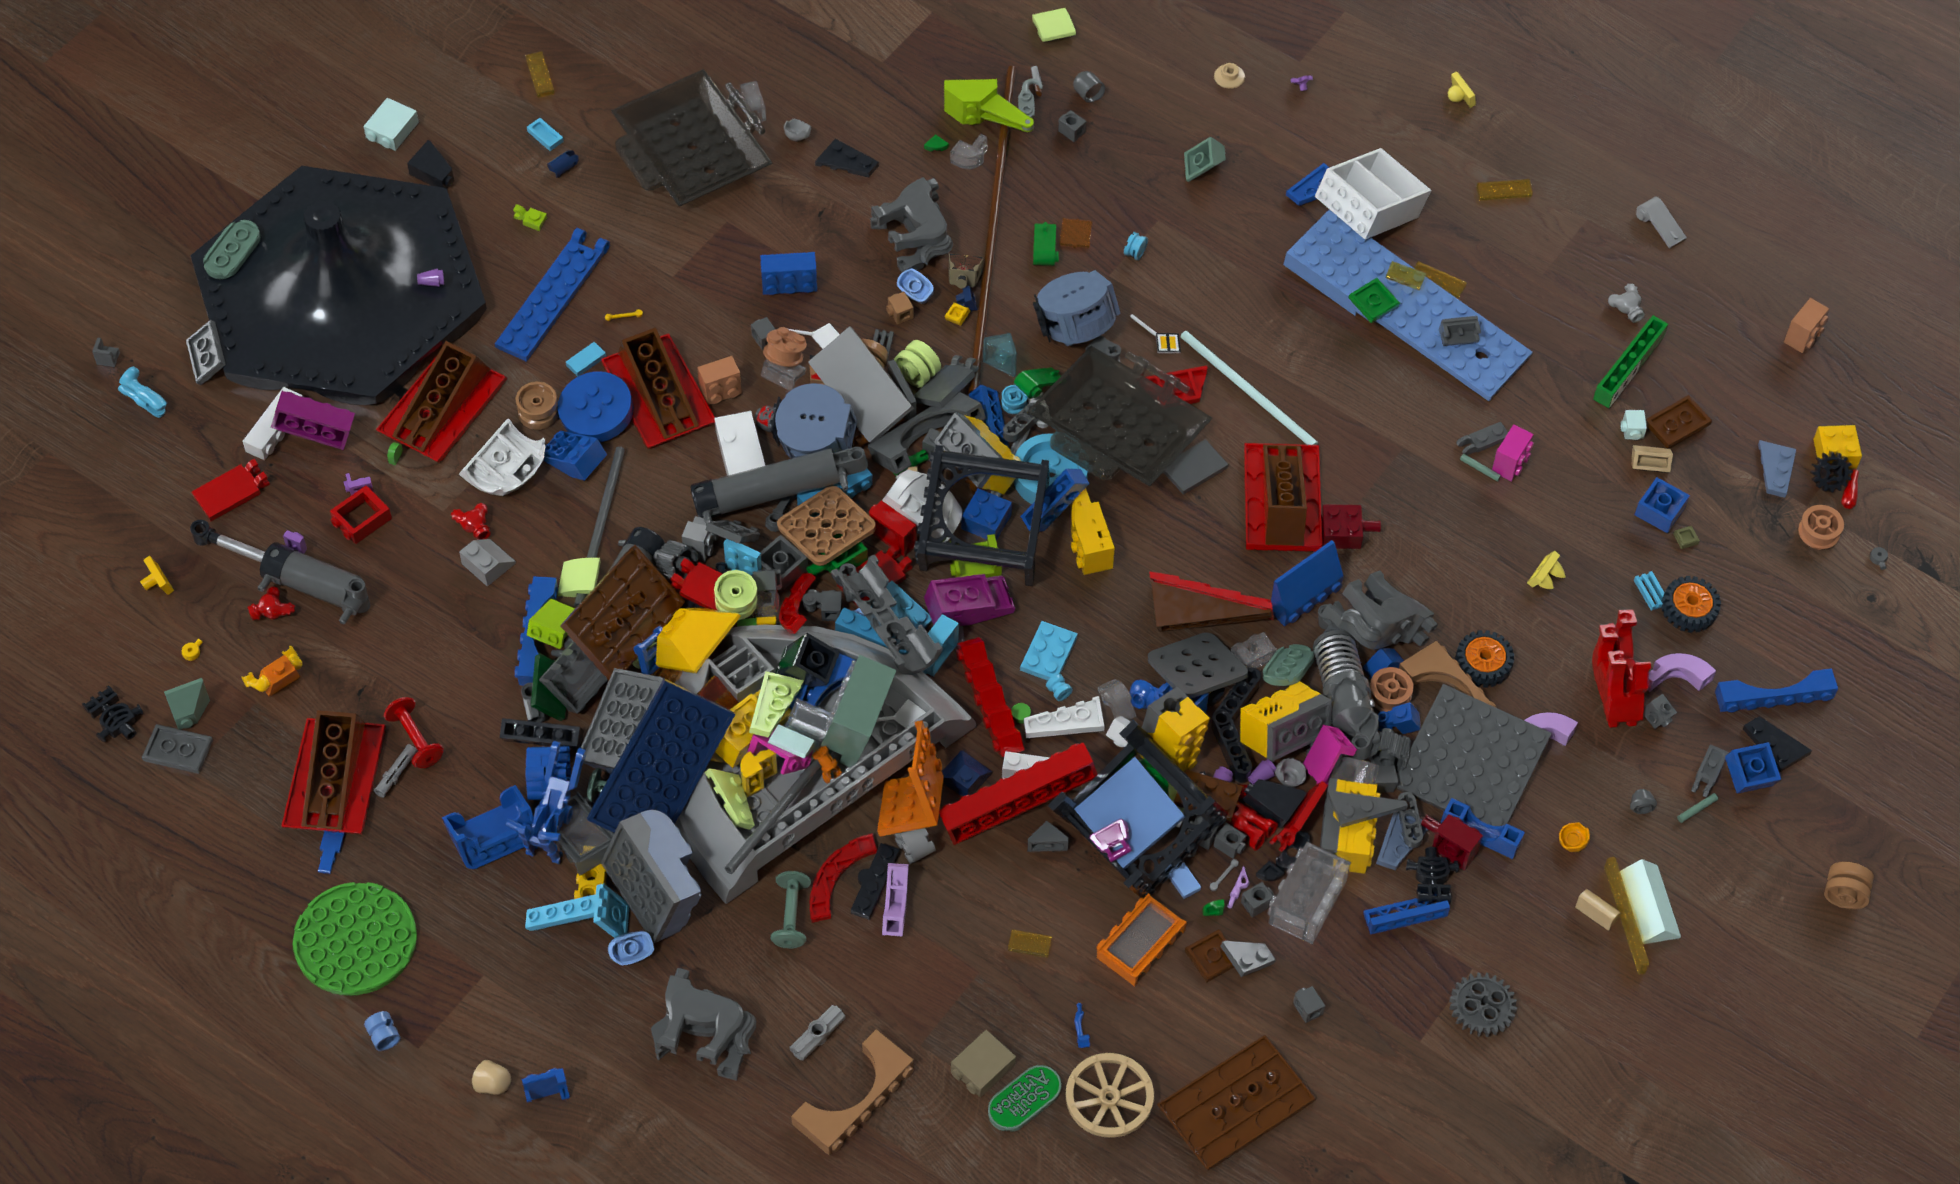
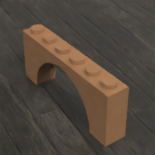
(1436, 665)
(831, 1128)

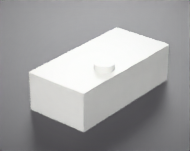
(738, 442)

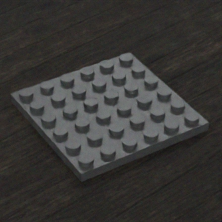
(1472, 756)

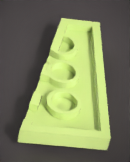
(773, 701)

